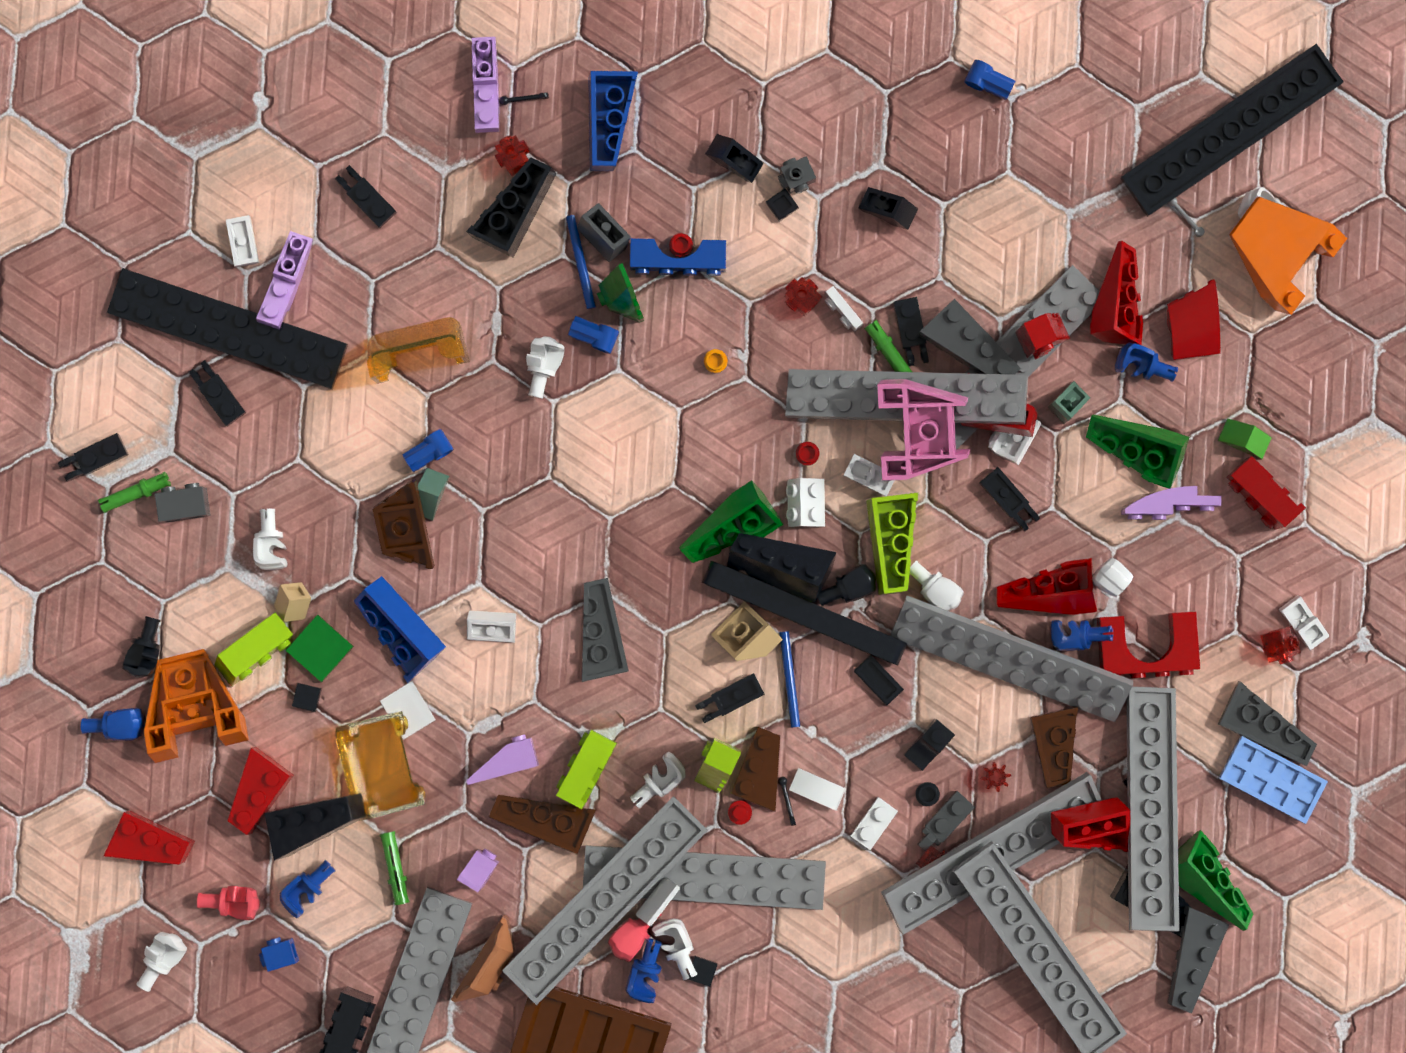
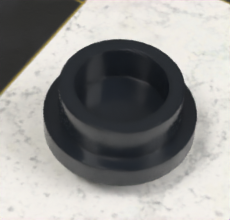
(927, 794)

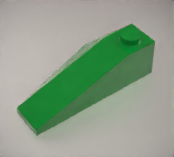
(619, 295)
(1145, 448)
(742, 512)
(1209, 882)

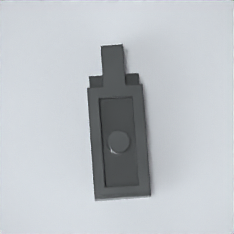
(945, 820)

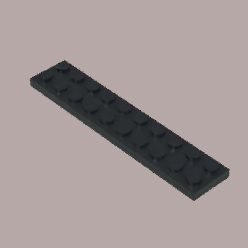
(1231, 130)
(226, 328)

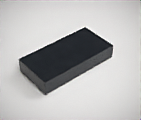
(878, 680)

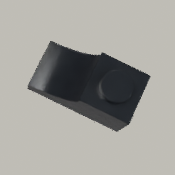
(734, 157)
(888, 207)
(929, 744)

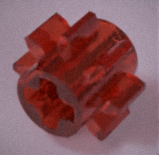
(1001, 781)

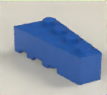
(608, 112)

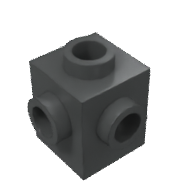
(802, 169)

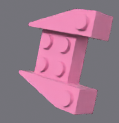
(927, 428)

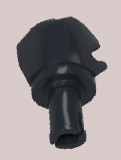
(852, 586)
(144, 652)

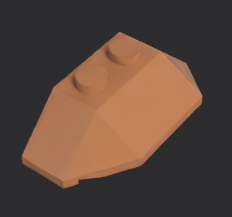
(489, 964)

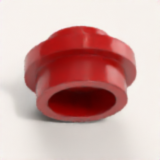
(681, 245)
(807, 453)
(740, 812)

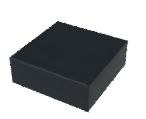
(782, 205)
(306, 697)
(705, 970)

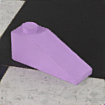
(510, 759)
(478, 869)

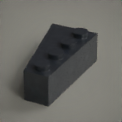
(514, 209)
(782, 564)
(305, 824)
(348, 1021)

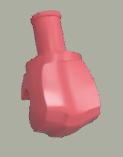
(233, 901)
(628, 939)

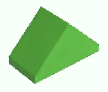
(1245, 438)

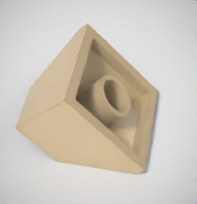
(746, 634)

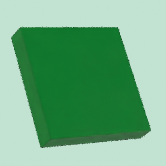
(319, 648)

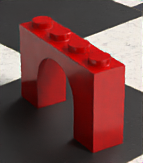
(1180, 656)

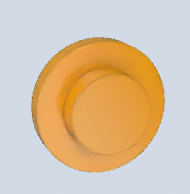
(715, 361)

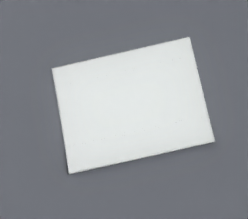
(412, 705)

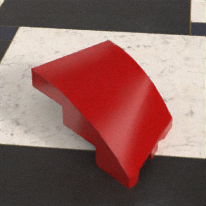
(1195, 323)

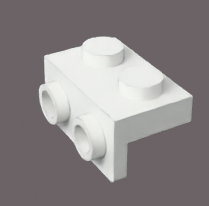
(1011, 446)
(806, 502)

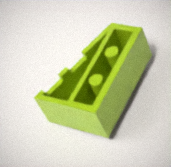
(253, 649)
(585, 768)

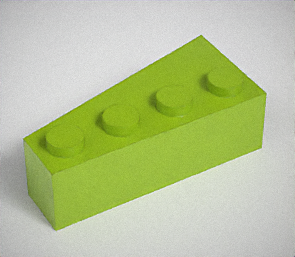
(892, 539)
(717, 764)

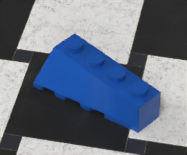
(399, 628)

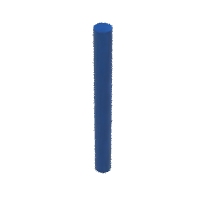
(580, 262)
(789, 679)

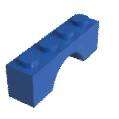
(708, 258)

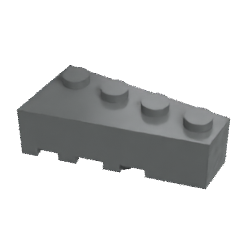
(967, 341)

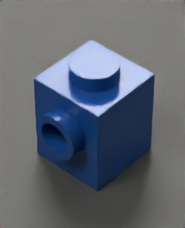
(278, 954)

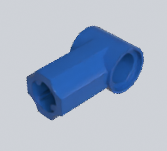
(983, 77)
(599, 336)
(433, 448)

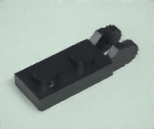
(367, 198)
(909, 326)
(218, 395)
(95, 456)
(1008, 497)
(733, 697)

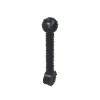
(504, 100)
(783, 781)

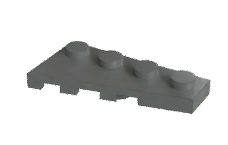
(602, 641)
(1257, 721)
(1197, 952)

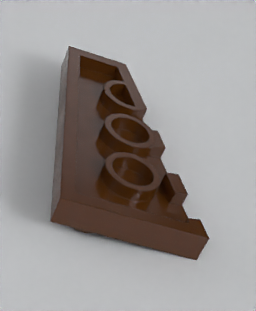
(553, 823)

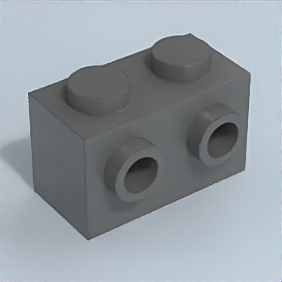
(603, 232)
(182, 504)

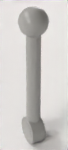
(1199, 231)

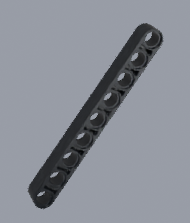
(804, 613)

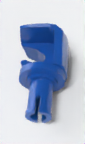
(1145, 361)
(1080, 637)
(117, 725)
(304, 883)
(644, 967)

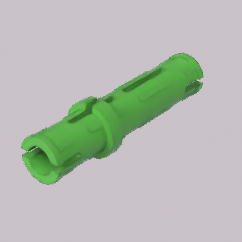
(887, 348)
(134, 492)
(401, 896)

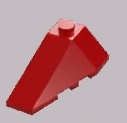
(1116, 308)
(1058, 591)

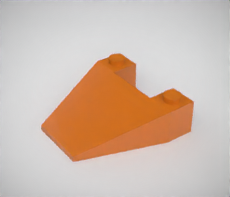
(1275, 246)
(188, 698)

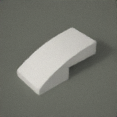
(1304, 622)
(817, 789)

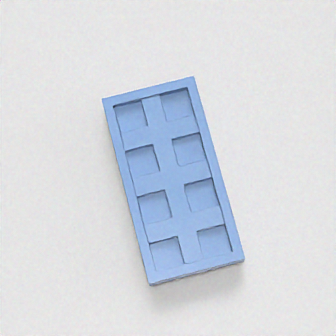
(1273, 779)

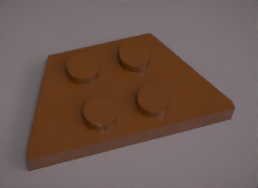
(403, 526)

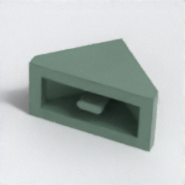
(1069, 402)
(431, 491)

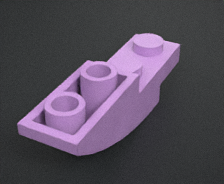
(485, 84)
(285, 280)
(1162, 502)

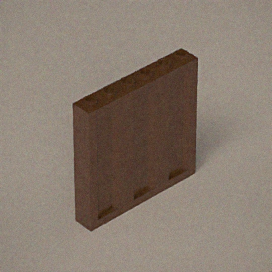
(586, 1025)

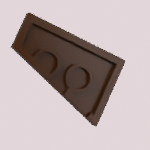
(1055, 744)
(760, 770)

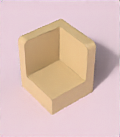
(292, 602)

